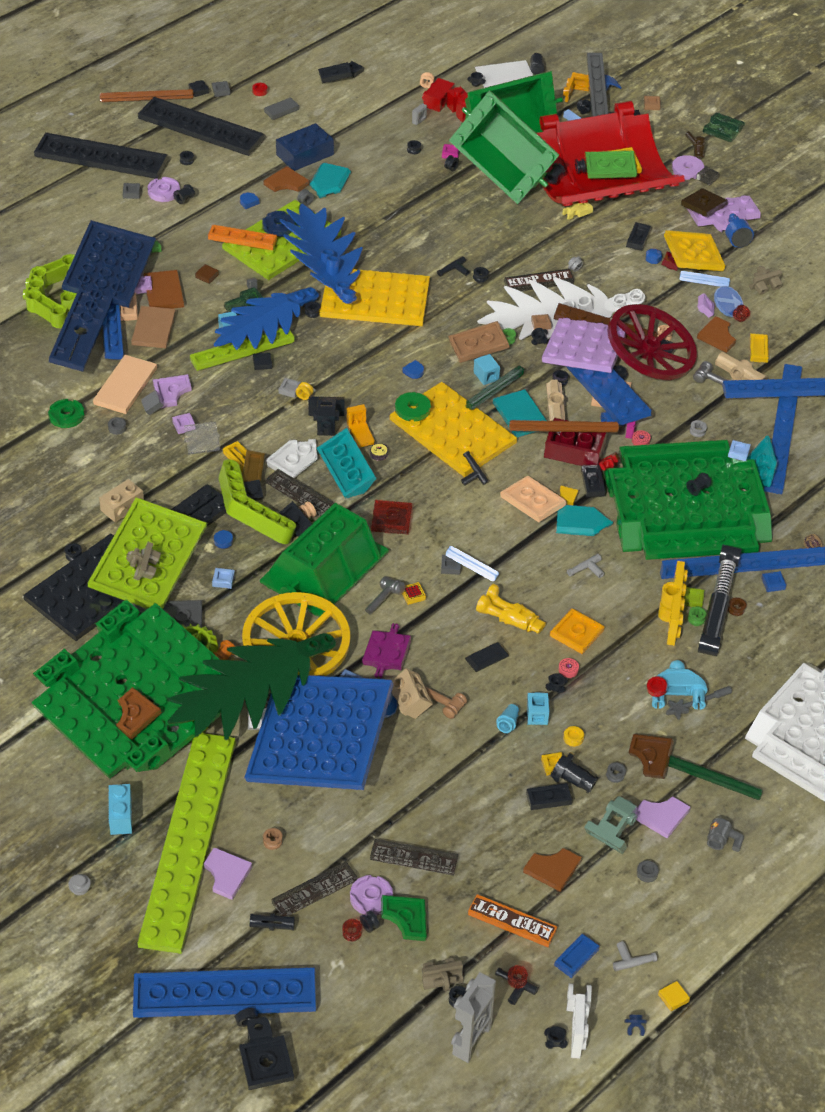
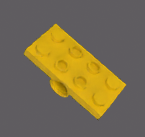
(672, 603)

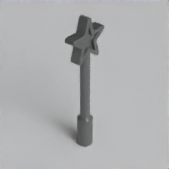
(680, 708)

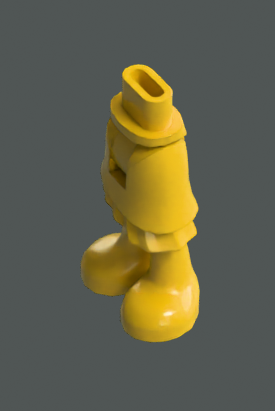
(509, 613)

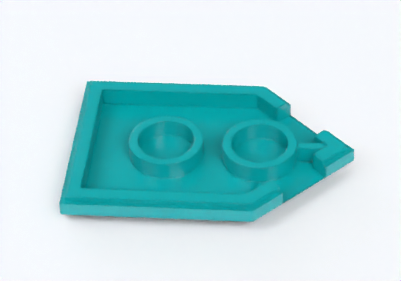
(329, 179)
(765, 461)
(581, 520)

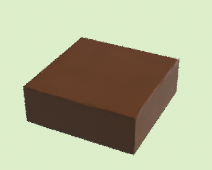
(207, 274)

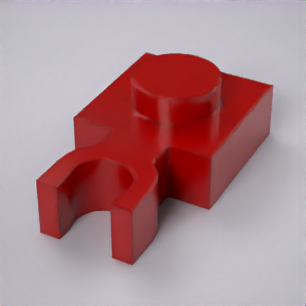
(609, 461)

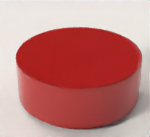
(259, 89)
(656, 686)

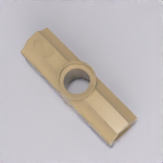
(738, 369)
(555, 400)

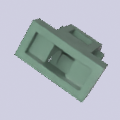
(609, 833)

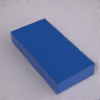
(576, 955)

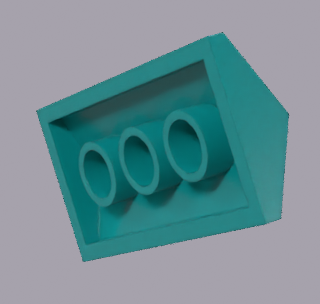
(347, 464)

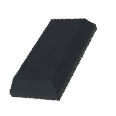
(486, 657)

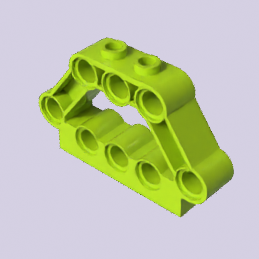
(35, 296)

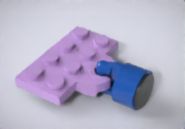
(732, 219)

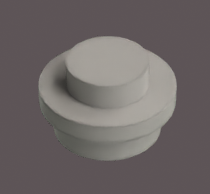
(575, 263)
(79, 884)

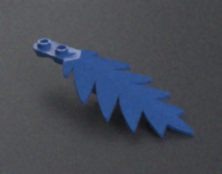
(263, 316)

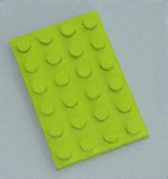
(269, 262)
(171, 535)

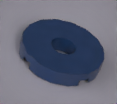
(269, 223)

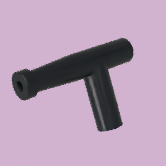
(457, 264)
(478, 473)
(517, 992)

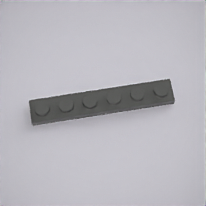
(597, 84)

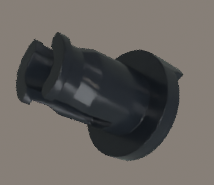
(573, 773)

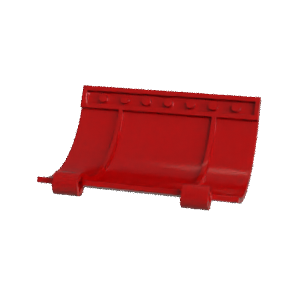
(602, 134)

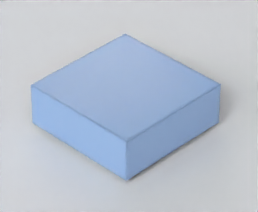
(739, 450)
(223, 578)

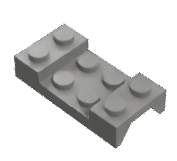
(474, 1013)

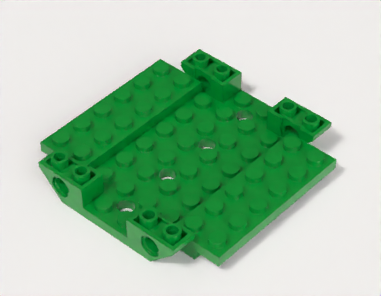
(684, 522)
(85, 694)

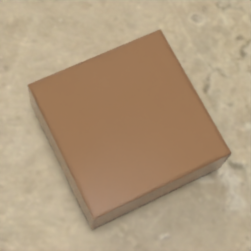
(651, 103)
(541, 321)

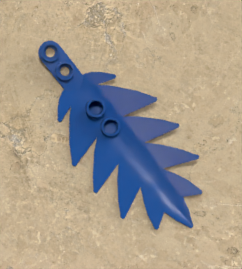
(325, 253)

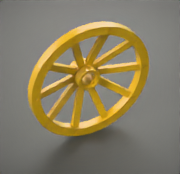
(297, 634)

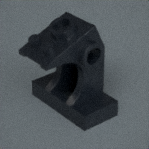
(326, 415)

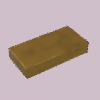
(253, 466)

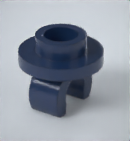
(635, 1021)

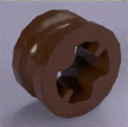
(741, 604)

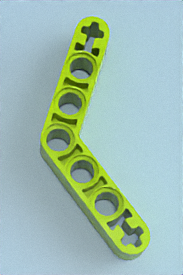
(250, 511)

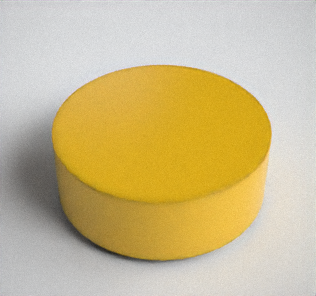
(573, 736)

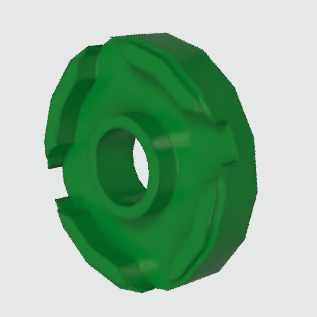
(408, 399)
(69, 420)

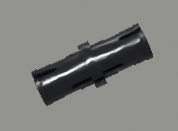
(287, 922)

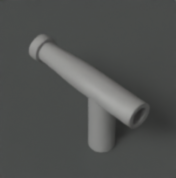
(589, 563)
(627, 961)

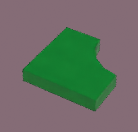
(407, 914)

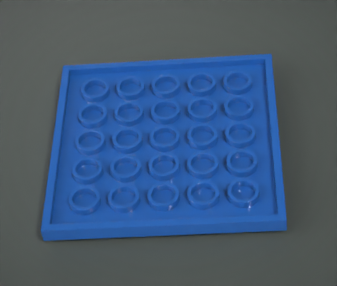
(322, 734)

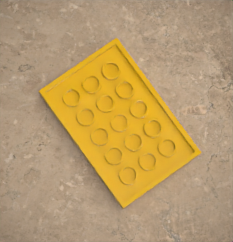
(381, 298)
(456, 429)

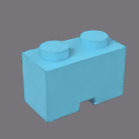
(120, 809)

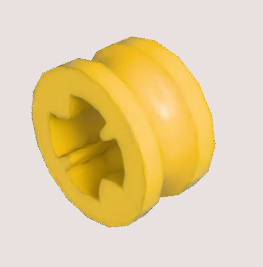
(304, 390)

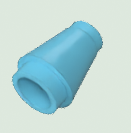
(508, 719)

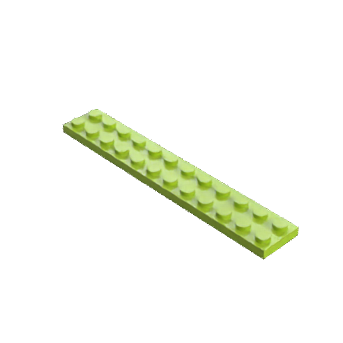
(186, 844)

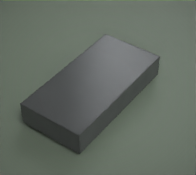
(281, 108)

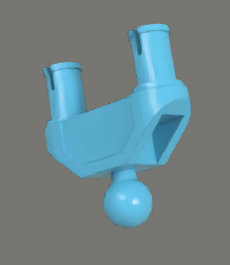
(682, 682)

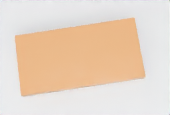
(125, 384)

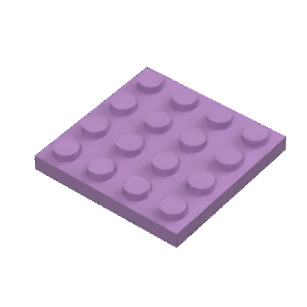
(581, 345)

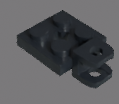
(263, 1046)

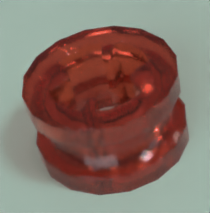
(745, 313)
(350, 936)
(517, 969)

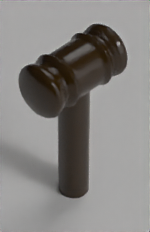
(699, 144)

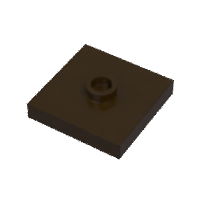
(704, 202)

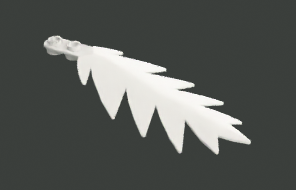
(513, 316)

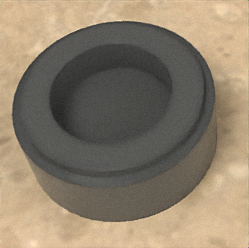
(117, 425)
(647, 871)

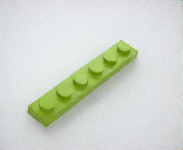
(228, 353)

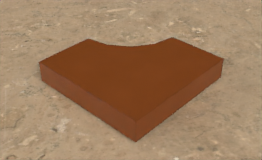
(286, 179)
(717, 334)
(137, 713)
(553, 869)

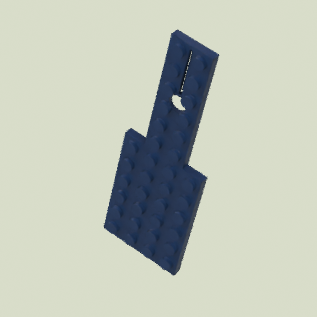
(101, 274)

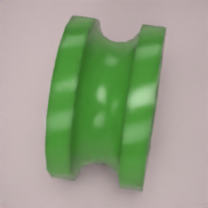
(511, 333)
(696, 621)

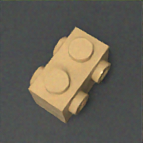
(119, 500)
(410, 693)

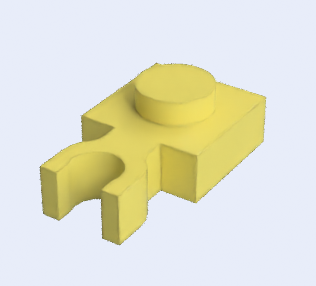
(578, 209)

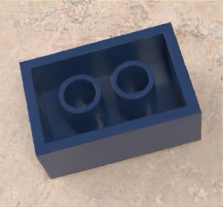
(304, 147)

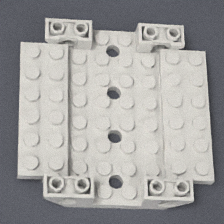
(793, 732)

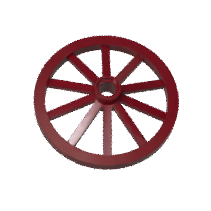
(649, 346)

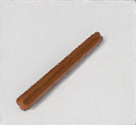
(146, 95)
(563, 426)

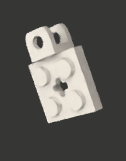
(580, 1006)

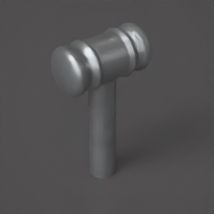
(705, 372)
(388, 585)

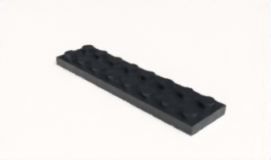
(201, 126)
(101, 155)

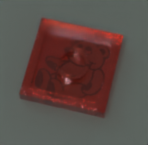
(391, 517)

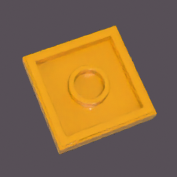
(577, 631)

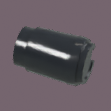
(537, 63)

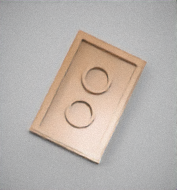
(533, 498)

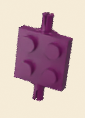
(386, 650)

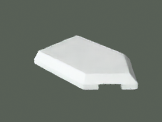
(293, 457)

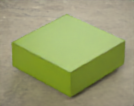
(694, 597)

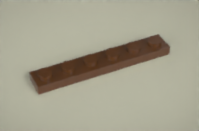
(565, 311)

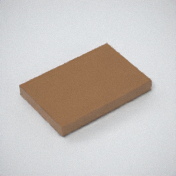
(153, 327)
(478, 342)

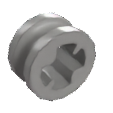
(698, 424)

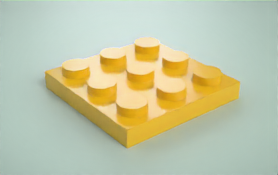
(694, 250)

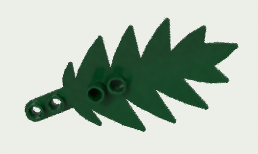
(250, 680)

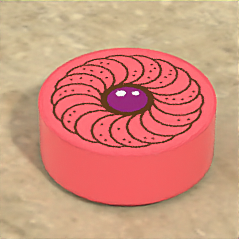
(641, 438)
(568, 668)

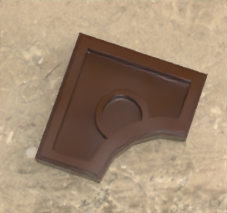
(653, 753)

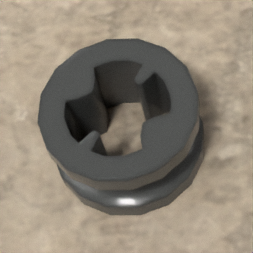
(305, 197)
(611, 769)

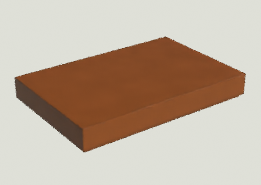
(165, 290)

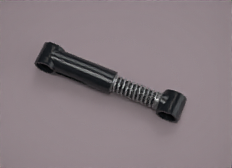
(719, 601)

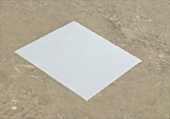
(504, 72)

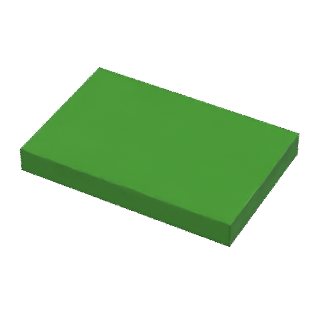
(610, 164)

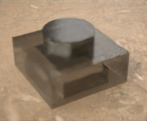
(707, 175)

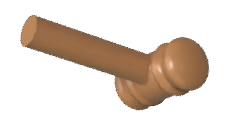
(451, 706)

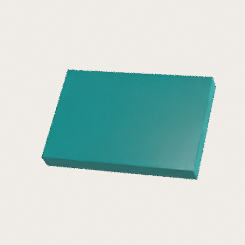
(518, 407)

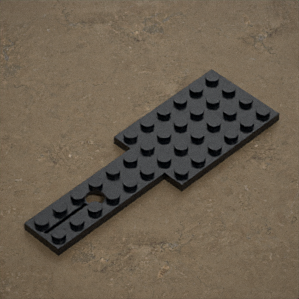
(66, 595)

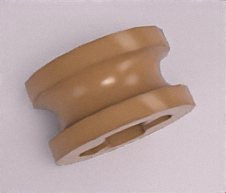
(272, 832)

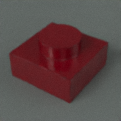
(669, 261)

